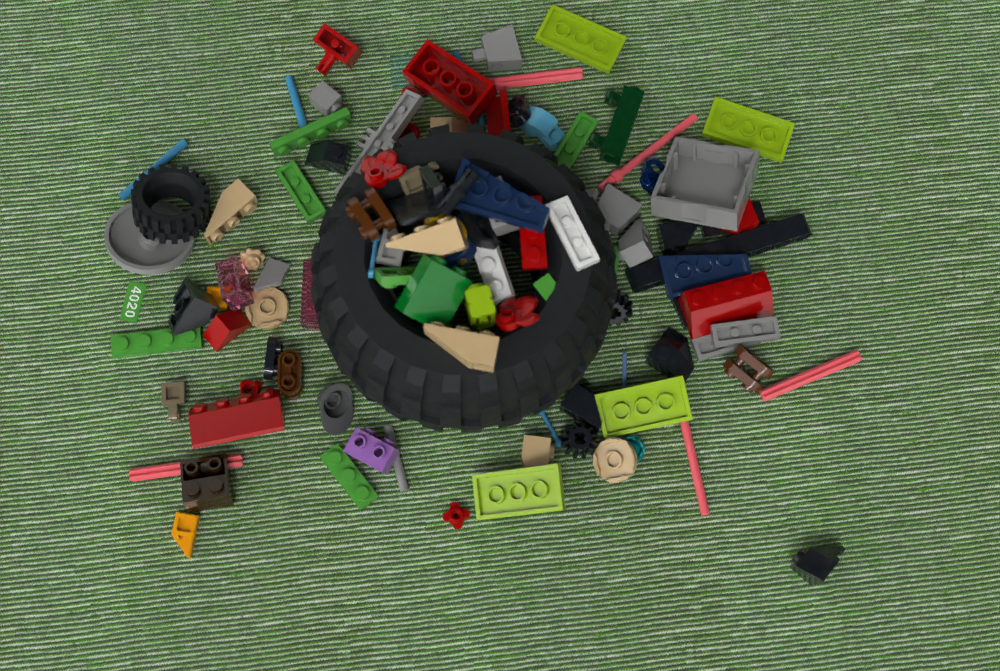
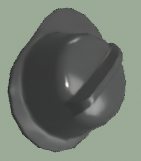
(335, 407)

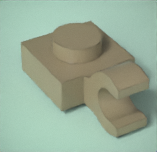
(172, 396)

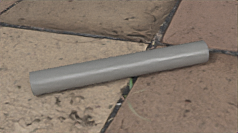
(398, 467)

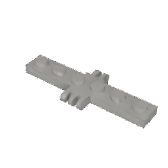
(388, 131)

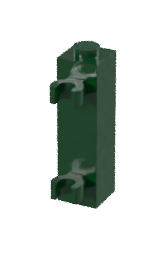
(621, 126)

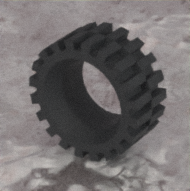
(170, 183)

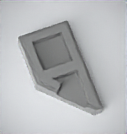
(389, 256)
(272, 275)

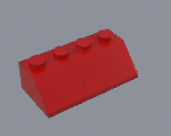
(726, 302)
(236, 418)

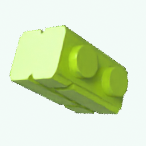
(480, 307)

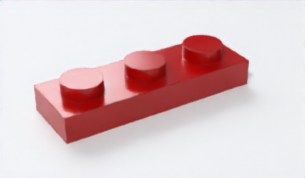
(533, 247)

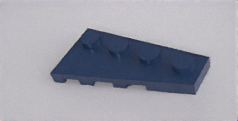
(501, 202)
(695, 271)

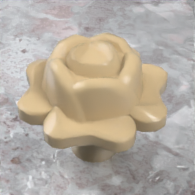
(252, 258)

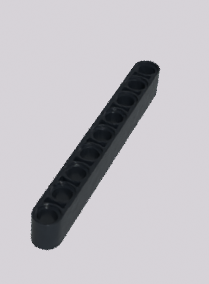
(749, 242)

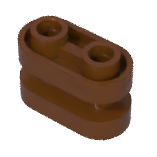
(357, 211)
(290, 374)
(750, 381)

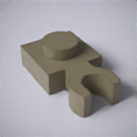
(411, 179)

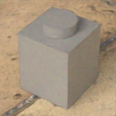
(325, 99)

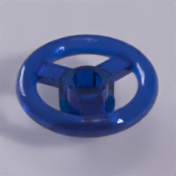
(649, 176)

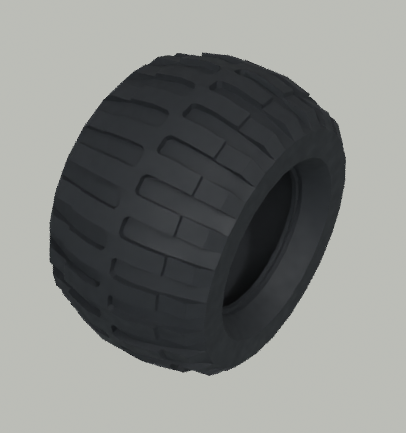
(406, 369)

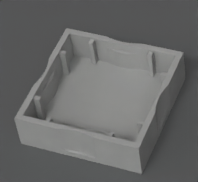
(705, 183)

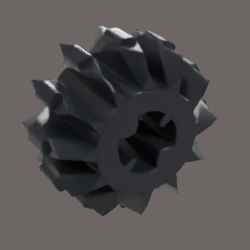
(622, 310)
(588, 442)

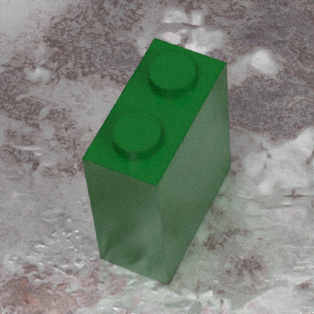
(433, 291)

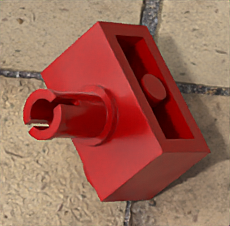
(336, 49)

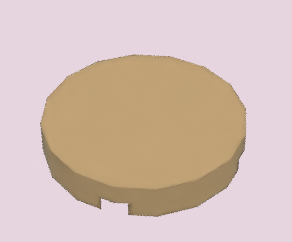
(269, 309)
(615, 460)

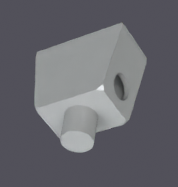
(499, 50)
(618, 209)

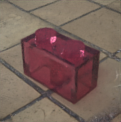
(234, 283)

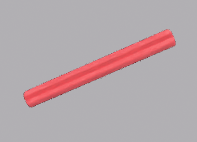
(537, 78)
(810, 375)
(172, 469)

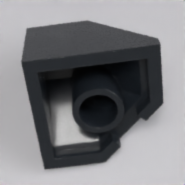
(192, 308)
(671, 355)
(816, 563)

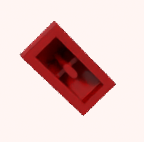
(226, 328)

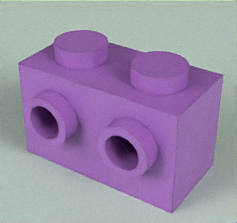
(371, 450)

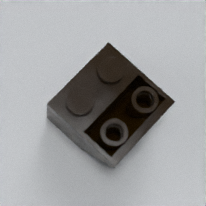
(206, 483)

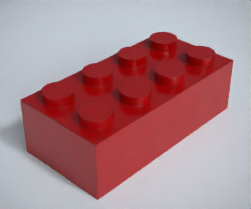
(450, 82)

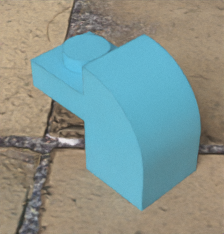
(545, 127)

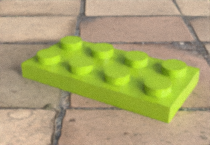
(580, 39)
(748, 128)
(643, 406)
(518, 492)

